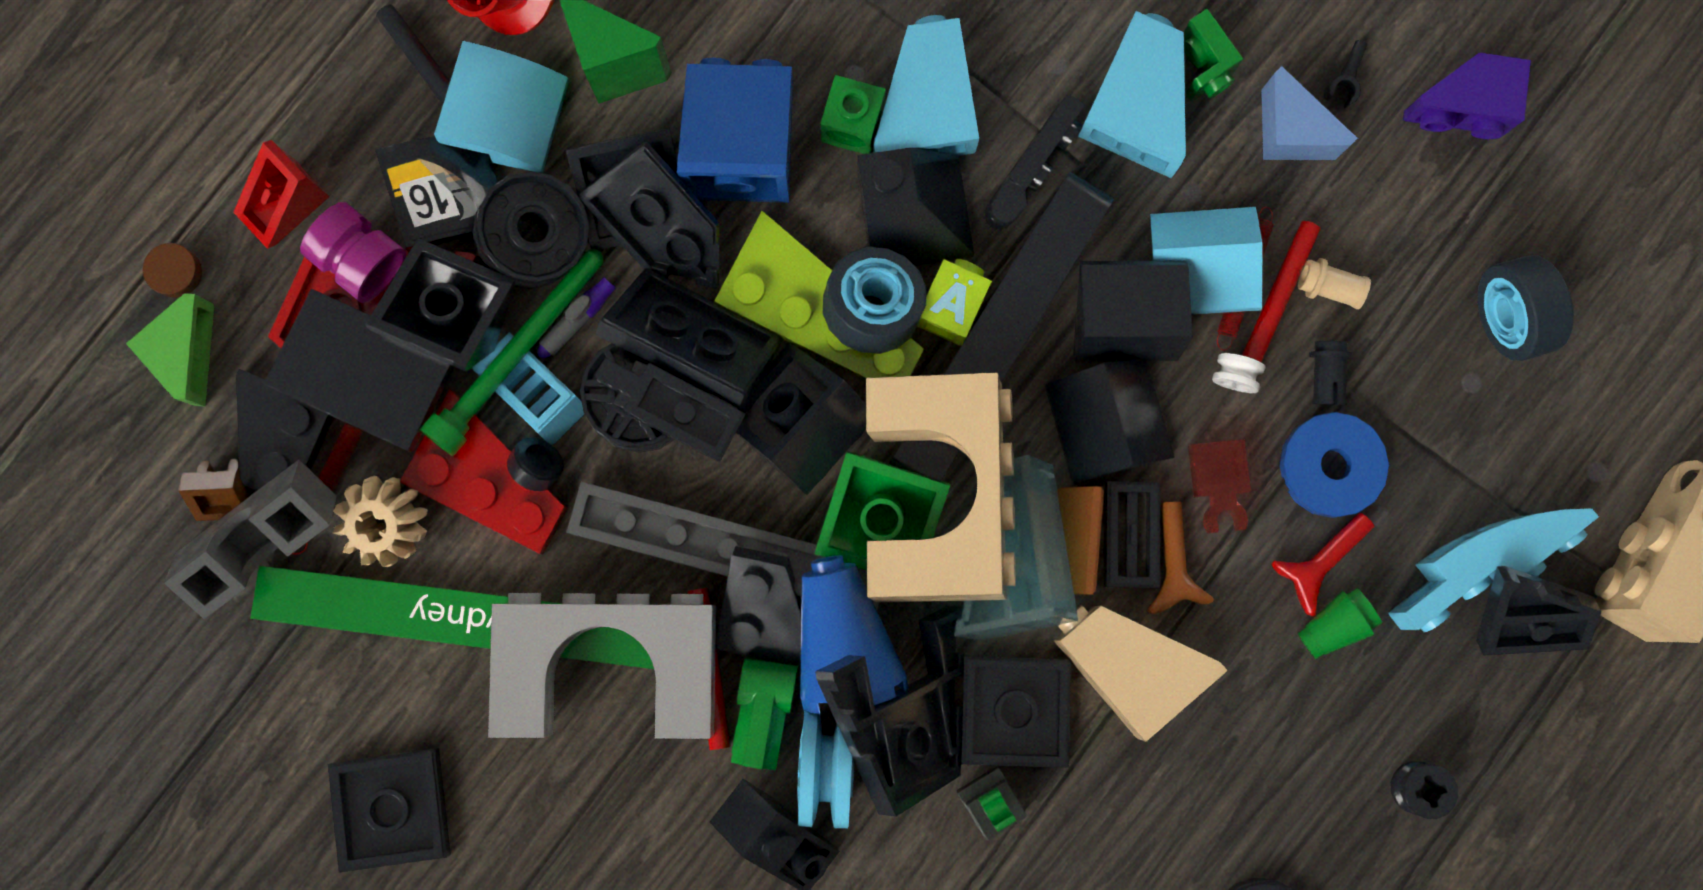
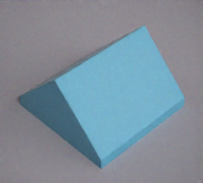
(1221, 256)

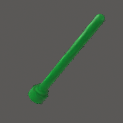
(450, 426)

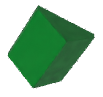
(614, 51)
(878, 505)

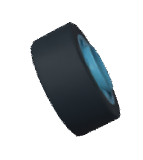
(877, 274)
(1525, 307)

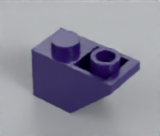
(1479, 96)

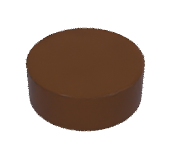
(172, 270)

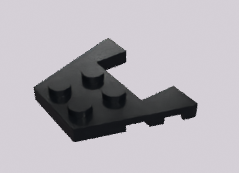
(909, 742)

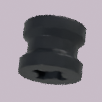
(1411, 788)

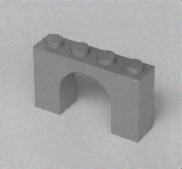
(533, 635)

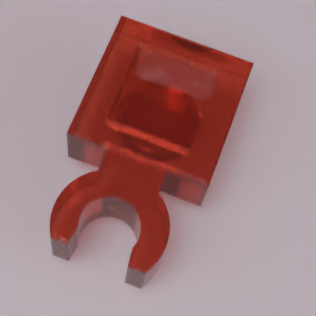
(1220, 473)

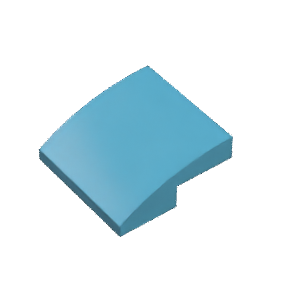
(502, 107)

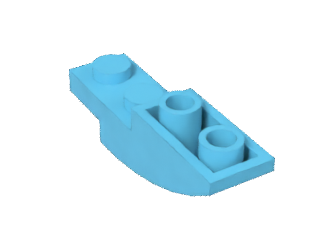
(1466, 562)

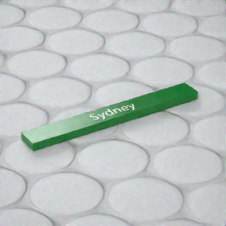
(412, 613)

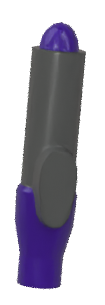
(575, 318)

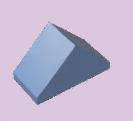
(1298, 124)

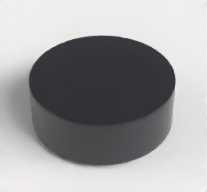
(535, 464)

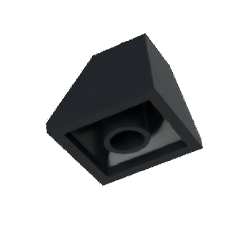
(915, 204)

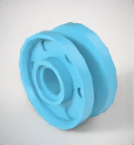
(823, 773)

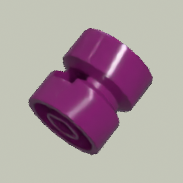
(347, 246)

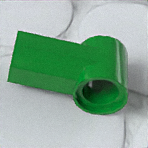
(764, 698)

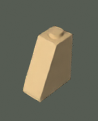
(1135, 668)

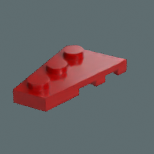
(481, 487)

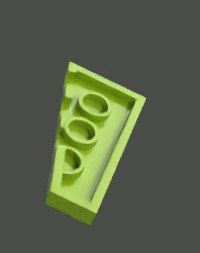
(783, 289)

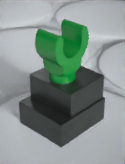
(992, 803)

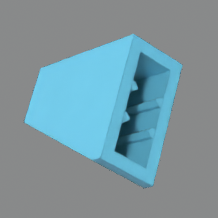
(930, 93)
(1143, 97)

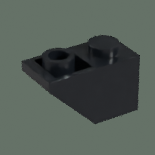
(771, 838)

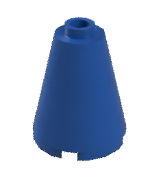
(840, 623)

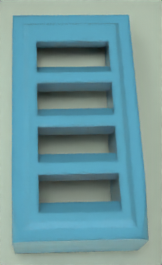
(553, 411)

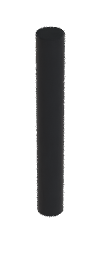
(414, 50)

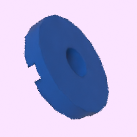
(1364, 460)

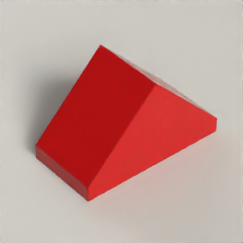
(277, 195)

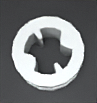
(1238, 373)

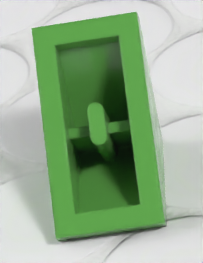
(178, 348)

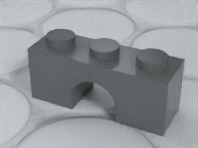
(224, 556)

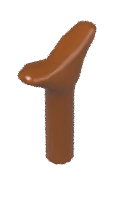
(1177, 582)

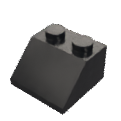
(801, 418)

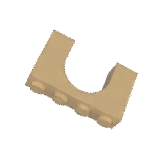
(972, 557)

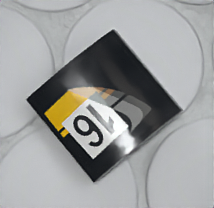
(435, 188)

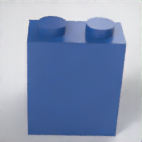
(737, 131)

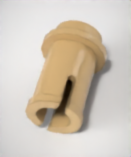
(1333, 283)

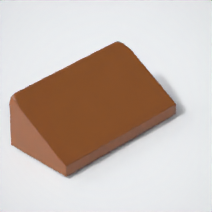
(1082, 528)

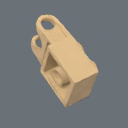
(1659, 572)

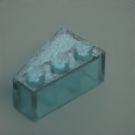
(1043, 573)

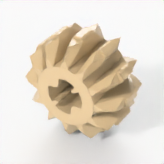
(380, 540)

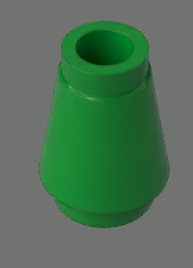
(1340, 624)

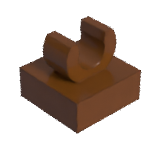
(212, 493)

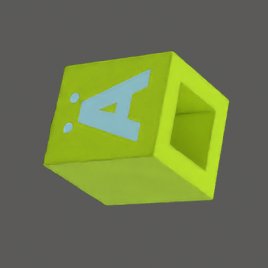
(954, 300)

